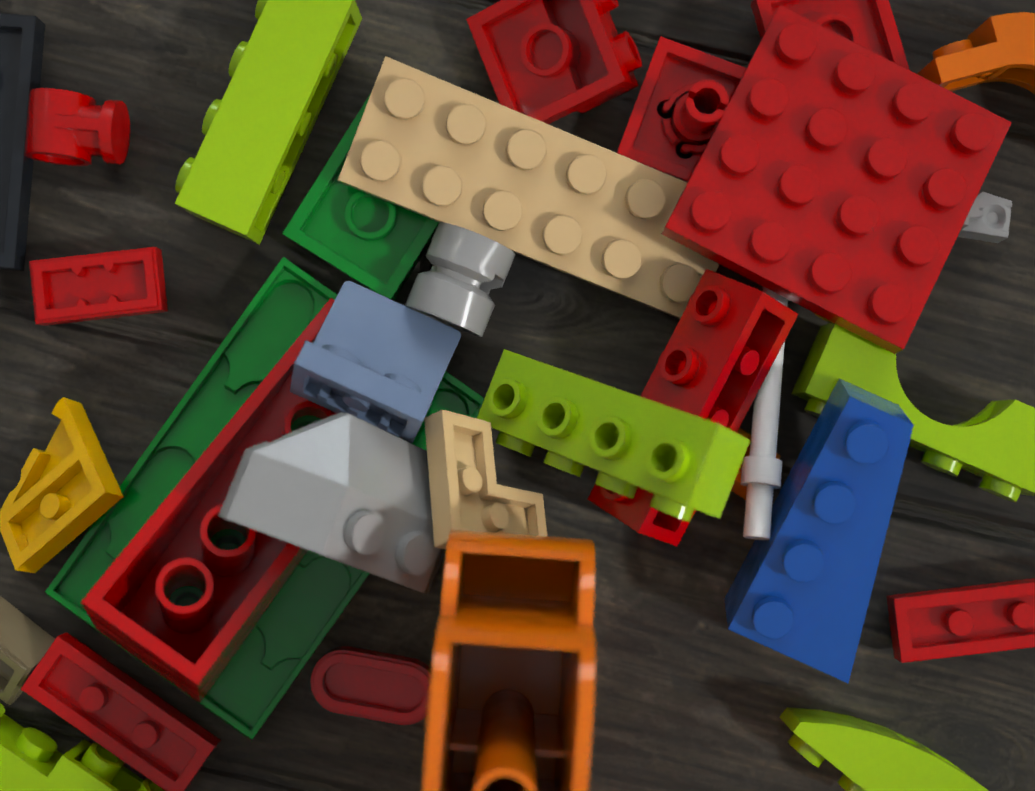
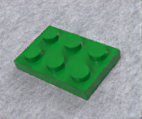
(358, 231)

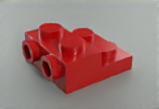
(554, 55)

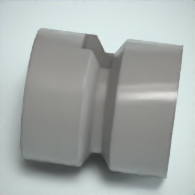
(460, 278)

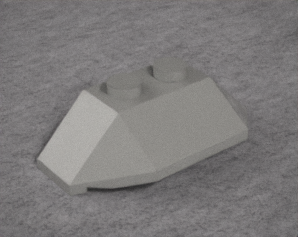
(344, 496)

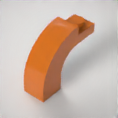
(994, 52)

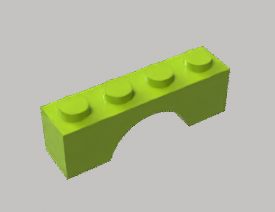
(992, 444)

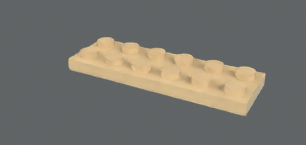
(523, 187)

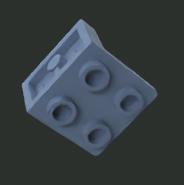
(375, 361)

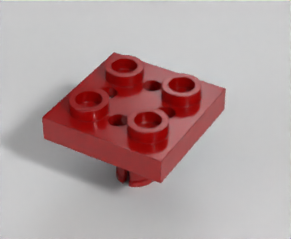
(697, 90)

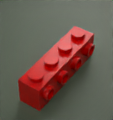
(709, 371)

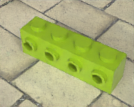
(266, 113)
(620, 434)

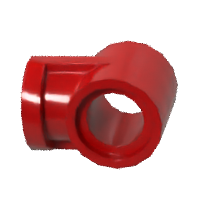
(71, 128)

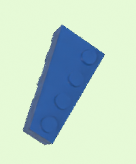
(827, 533)

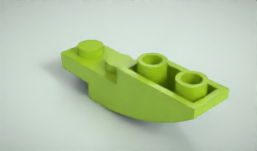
(872, 754)
(33, 764)

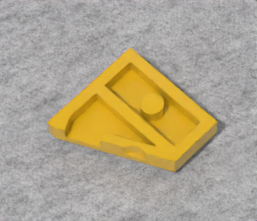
(58, 491)

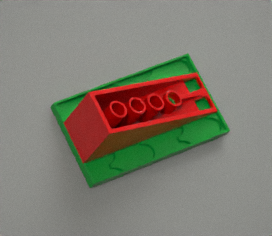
(194, 593)

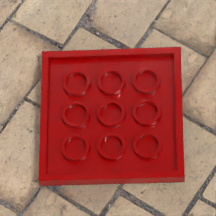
(837, 180)

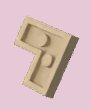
(465, 483)

